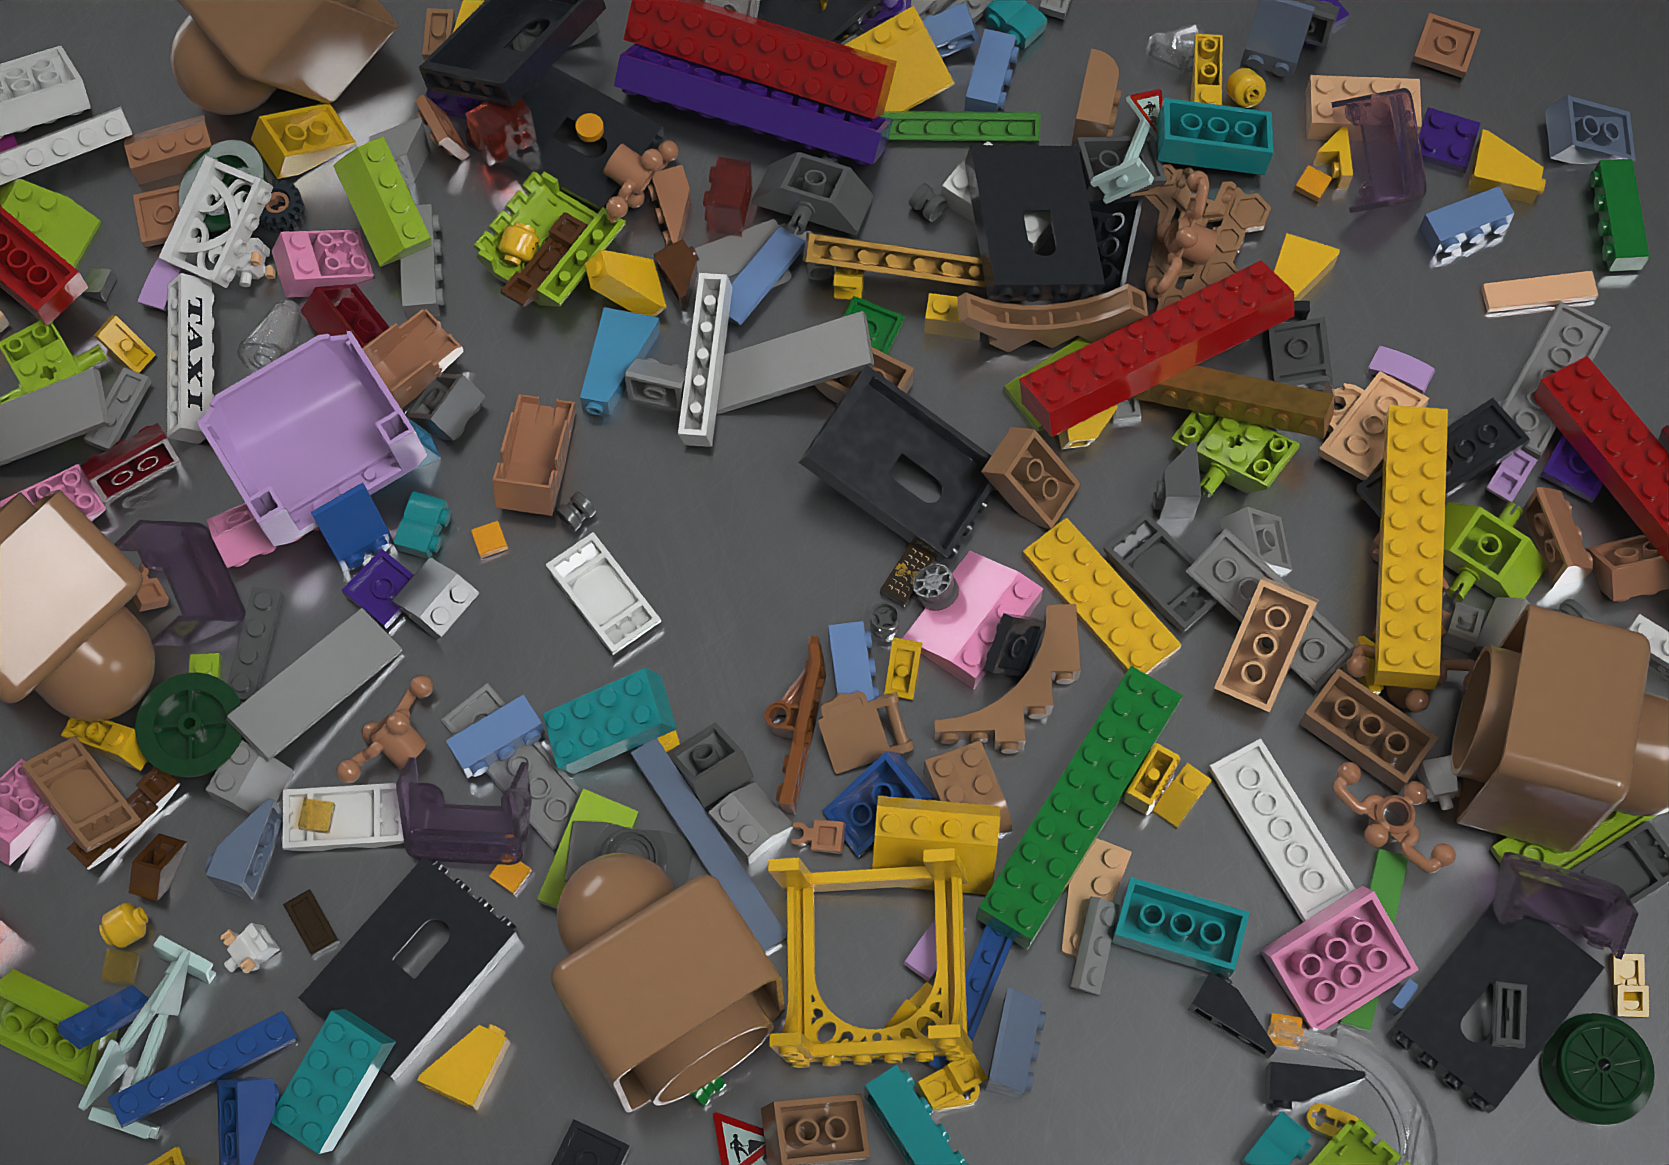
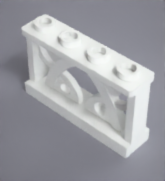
(232, 243)

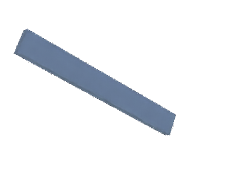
(708, 842)

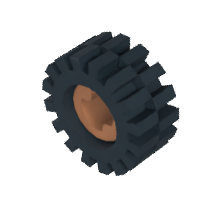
(286, 214)

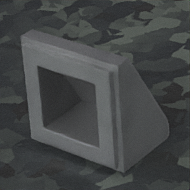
(99, 283)

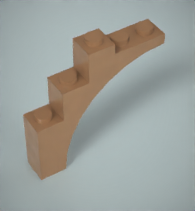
(1053, 324)
(1032, 696)

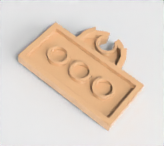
(1358, 428)

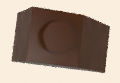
(678, 269)
(156, 867)

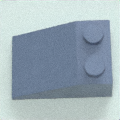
(1277, 36)
(1588, 132)
(245, 853)

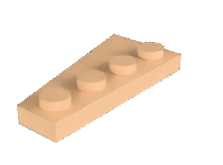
(1096, 877)

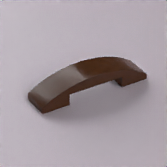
(523, 286)
(150, 797)

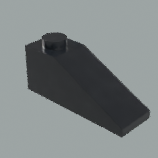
(1227, 1010)
(1298, 1084)

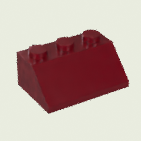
(343, 309)
(130, 462)

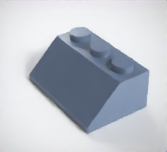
(1015, 1045)

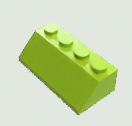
(382, 202)
(31, 1023)

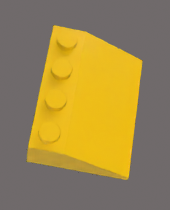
(919, 66)
(914, 825)

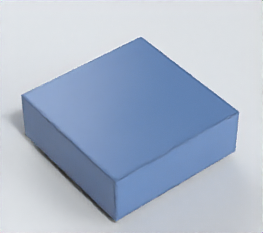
(1402, 997)

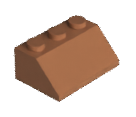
(167, 149)
(1557, 536)
(1629, 568)

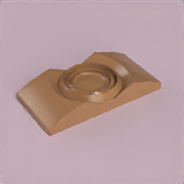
(80, 794)

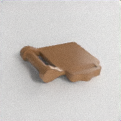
(855, 730)

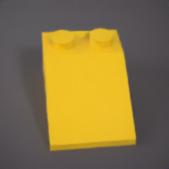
(300, 139)

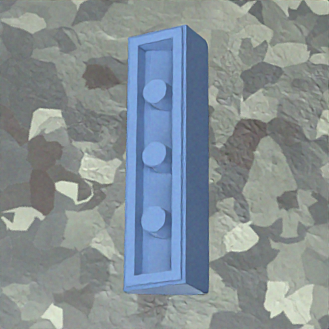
(763, 273)

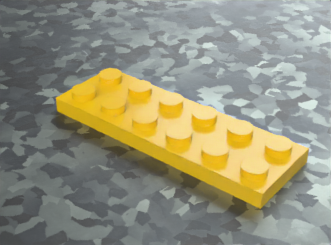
(1101, 598)

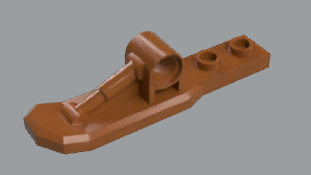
(801, 711)

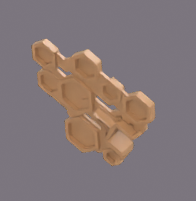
(1239, 214)

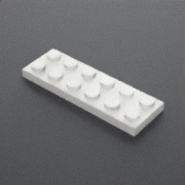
(1281, 829)

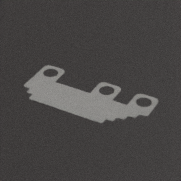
(733, 253)

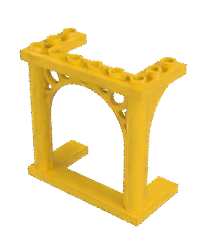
(799, 1038)

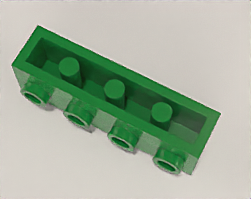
(1619, 215)

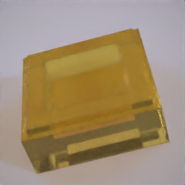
(316, 816)
(120, 967)

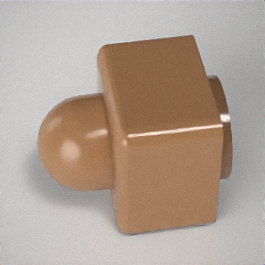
(240, 51)
(67, 613)
(1560, 732)
(660, 978)

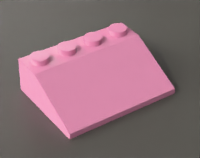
(965, 630)
(1339, 959)

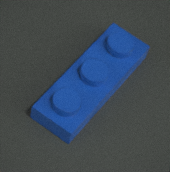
(103, 1017)

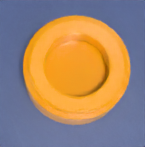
(589, 127)

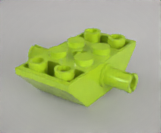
(42, 358)
(1235, 452)
(1511, 558)

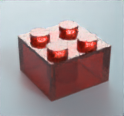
(500, 129)
(728, 196)

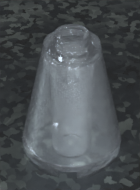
(272, 336)

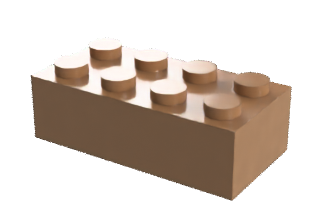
(1368, 730)

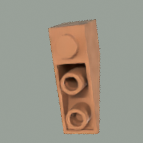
(673, 199)

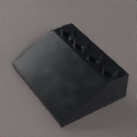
(1124, 240)

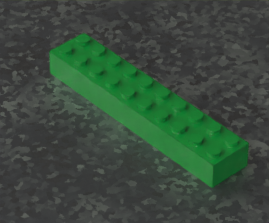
(1078, 808)

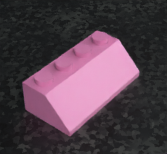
(239, 536)

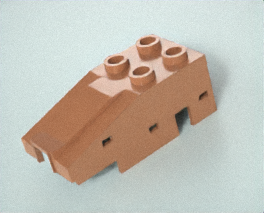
(412, 355)
(533, 456)

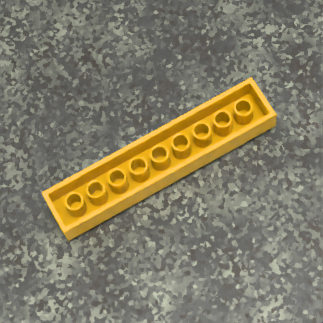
(1411, 548)

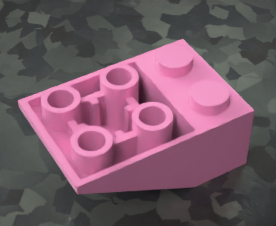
(320, 259)
(74, 485)
(21, 814)

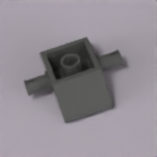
(814, 192)

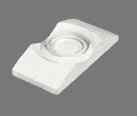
(603, 593)
(362, 818)

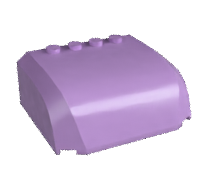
(309, 433)

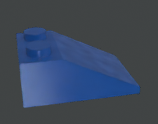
(352, 527)
(858, 802)
(244, 1117)

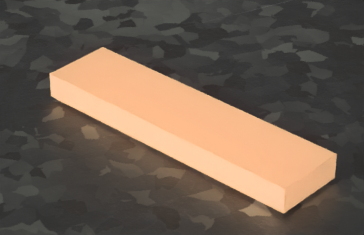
(1539, 291)

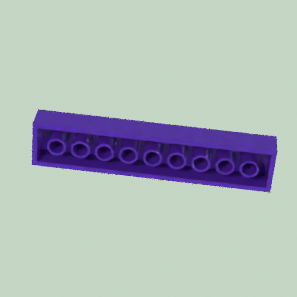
(751, 104)

